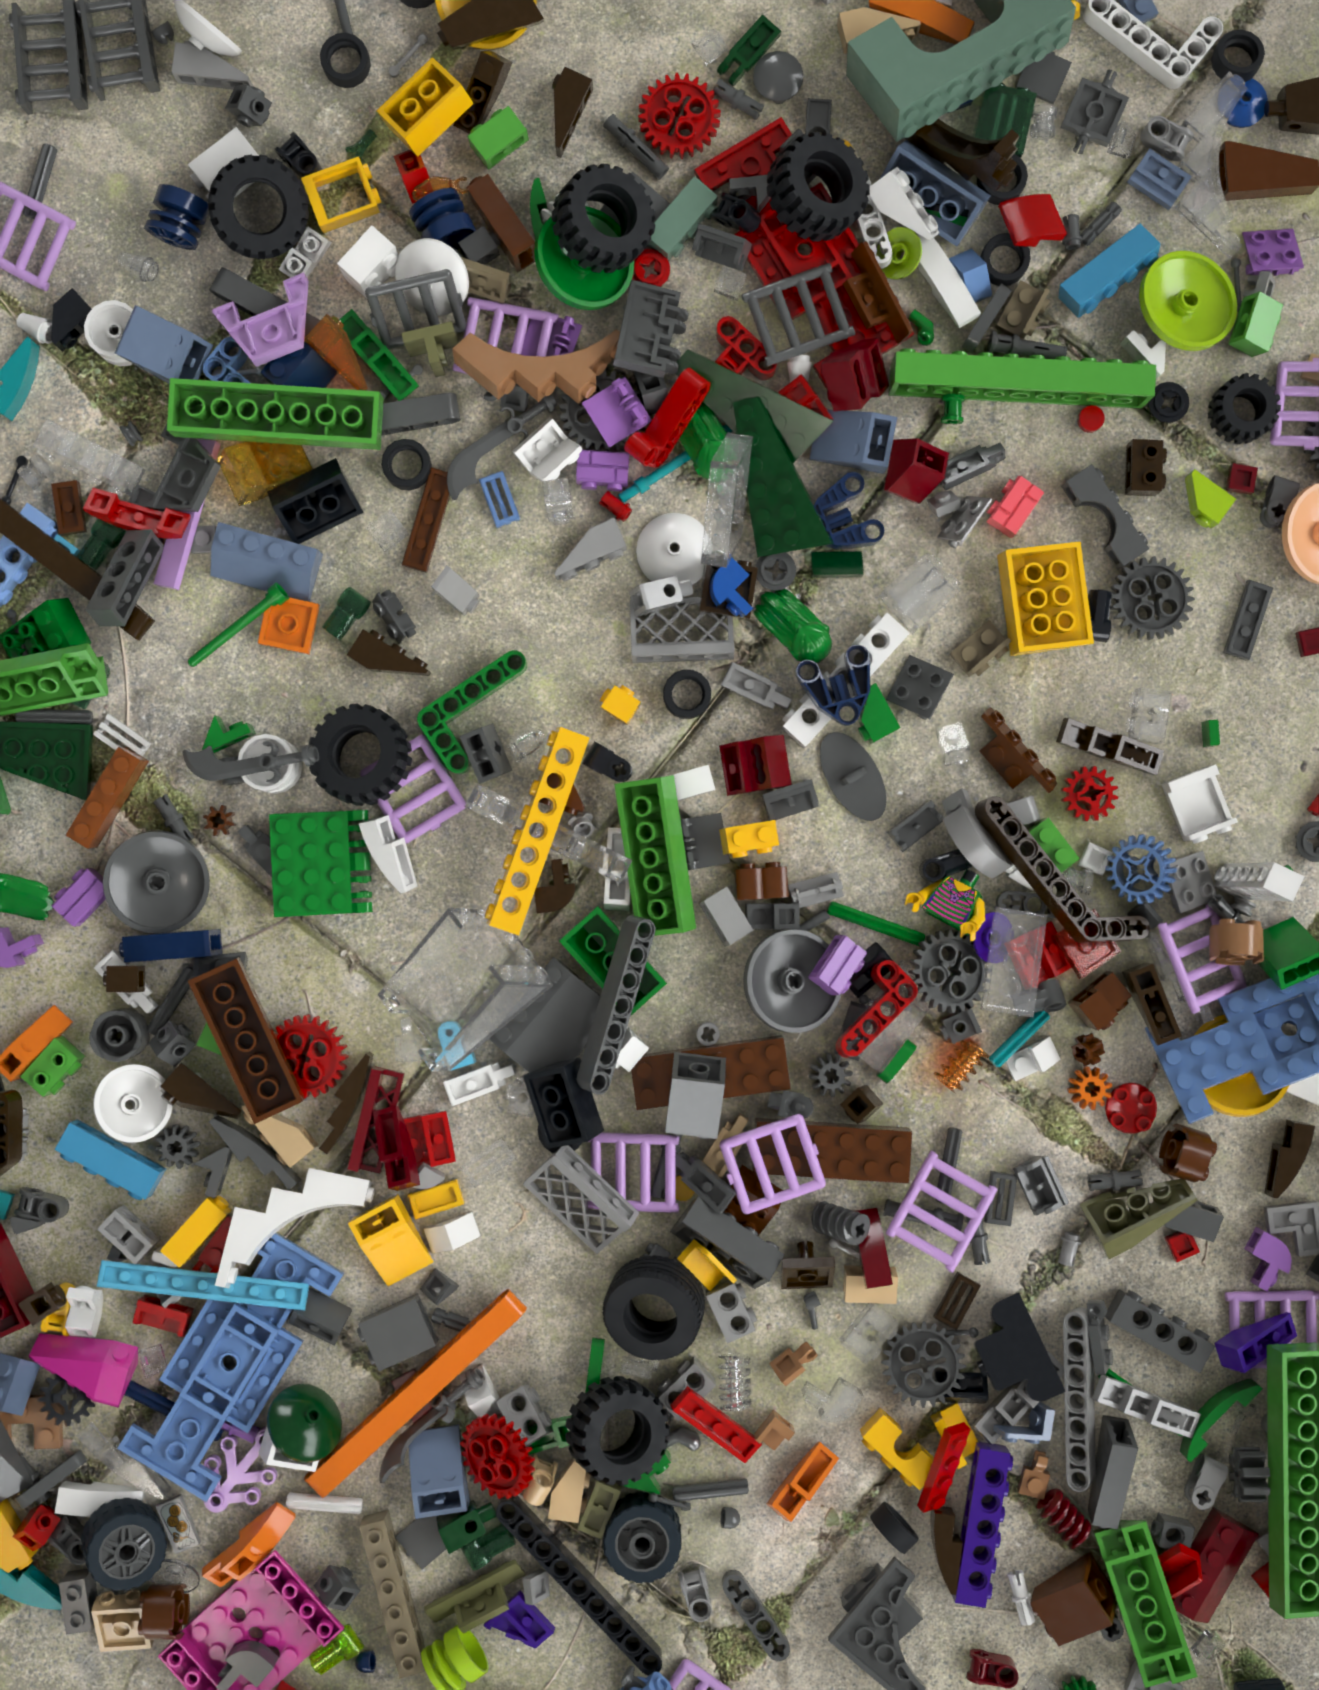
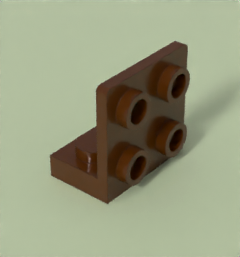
(759, 1219)

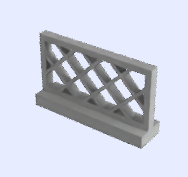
(681, 651)
(591, 1188)

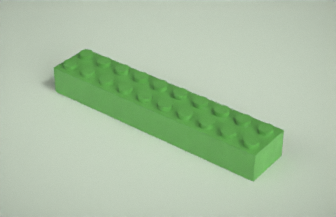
(1022, 379)
(1293, 1478)

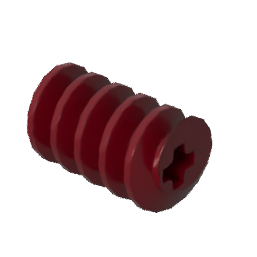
(1065, 1516)

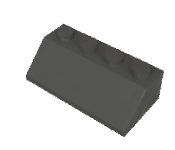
(729, 1242)

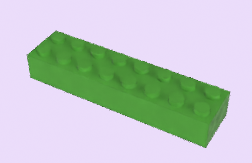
(275, 414)

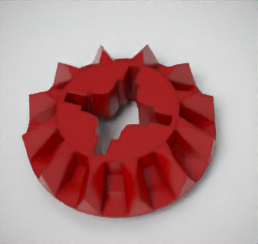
(661, 267)

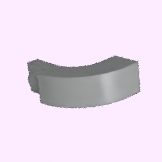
(971, 837)

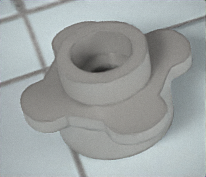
(582, 824)

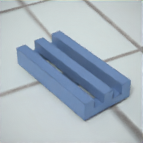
(507, 519)

